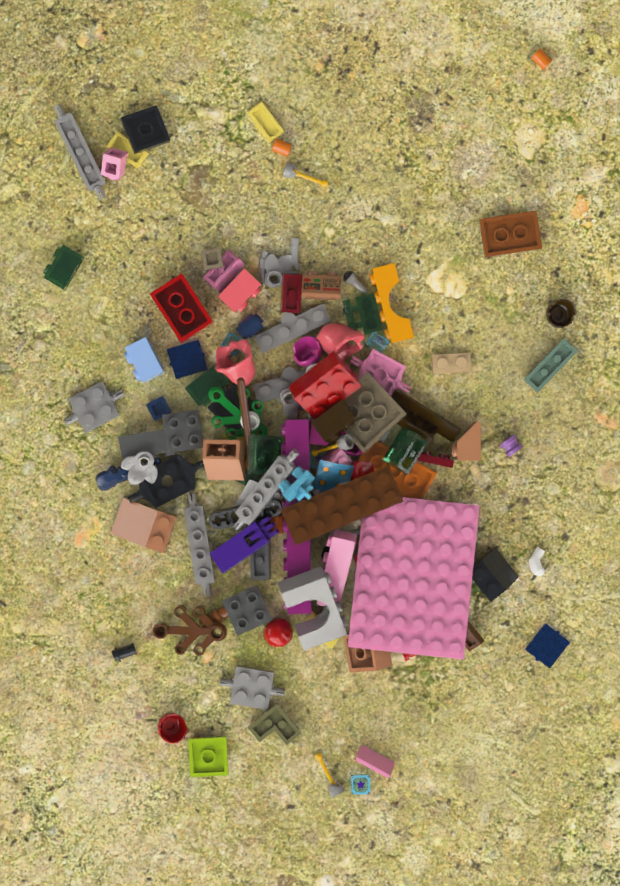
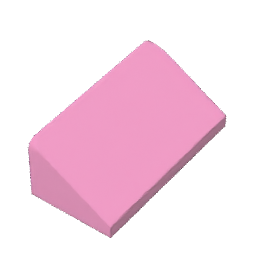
(221, 277)
(375, 761)

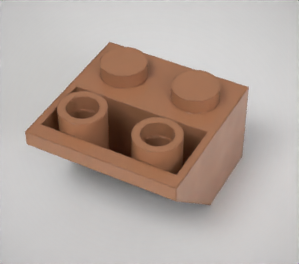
(224, 459)

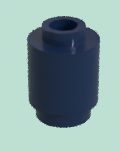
(250, 326)

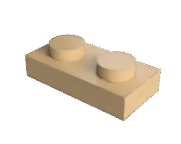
(451, 363)

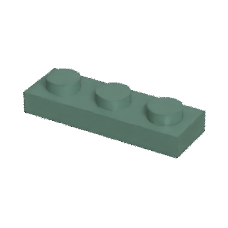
(550, 365)

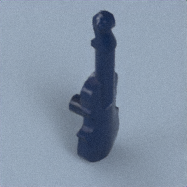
(107, 479)

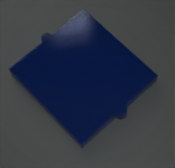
(187, 359)
(547, 645)

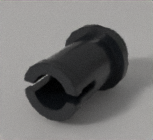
(124, 652)

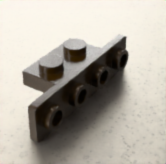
(423, 420)

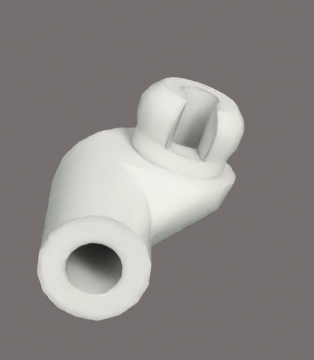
(535, 563)

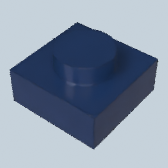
(158, 408)

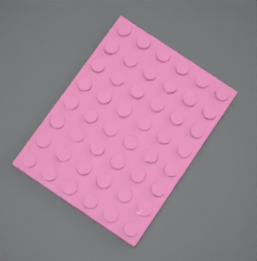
(415, 578)

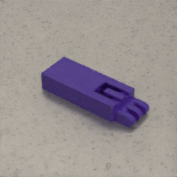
(237, 548)

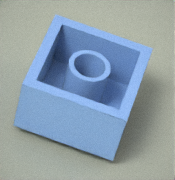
(144, 360)

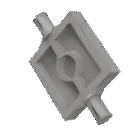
(94, 407)
(252, 687)

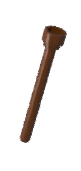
(245, 414)

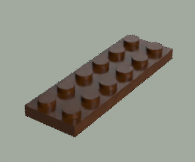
(342, 505)

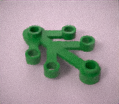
(236, 412)

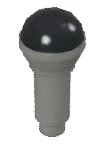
(350, 278)

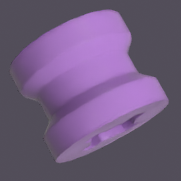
(511, 445)

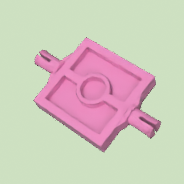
(383, 370)

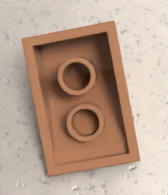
(144, 525)

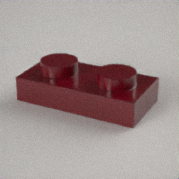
(291, 293)
(442, 460)

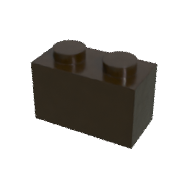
(335, 421)

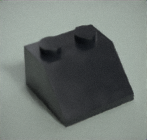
(493, 574)

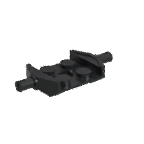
(183, 482)

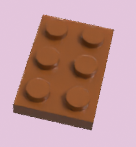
(510, 234)

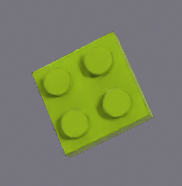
(208, 756)

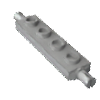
(80, 152)
(265, 489)
(199, 544)

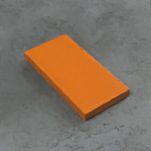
(410, 486)

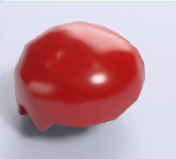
(278, 632)
(172, 728)

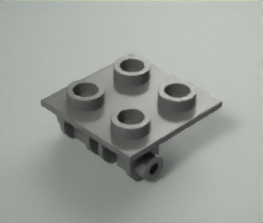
(183, 431)
(247, 610)

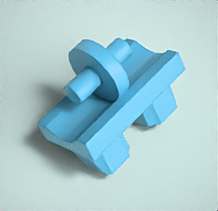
(300, 487)

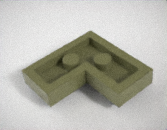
(276, 720)

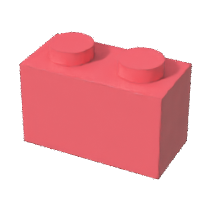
(240, 291)

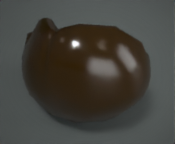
(560, 313)

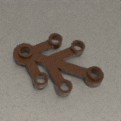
(193, 630)

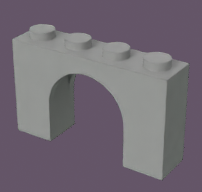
(315, 586)

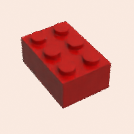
(181, 308)
(325, 385)

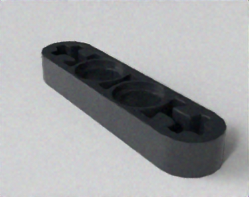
(224, 524)

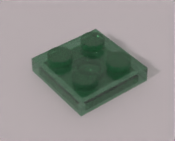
(262, 452)

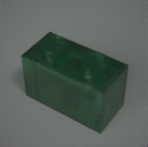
(63, 267)
(199, 387)
(405, 450)

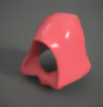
(336, 338)
(232, 370)

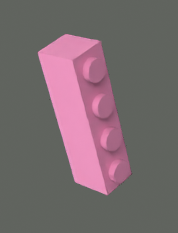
(338, 560)

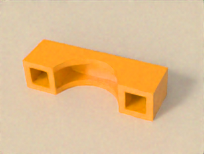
(385, 279)

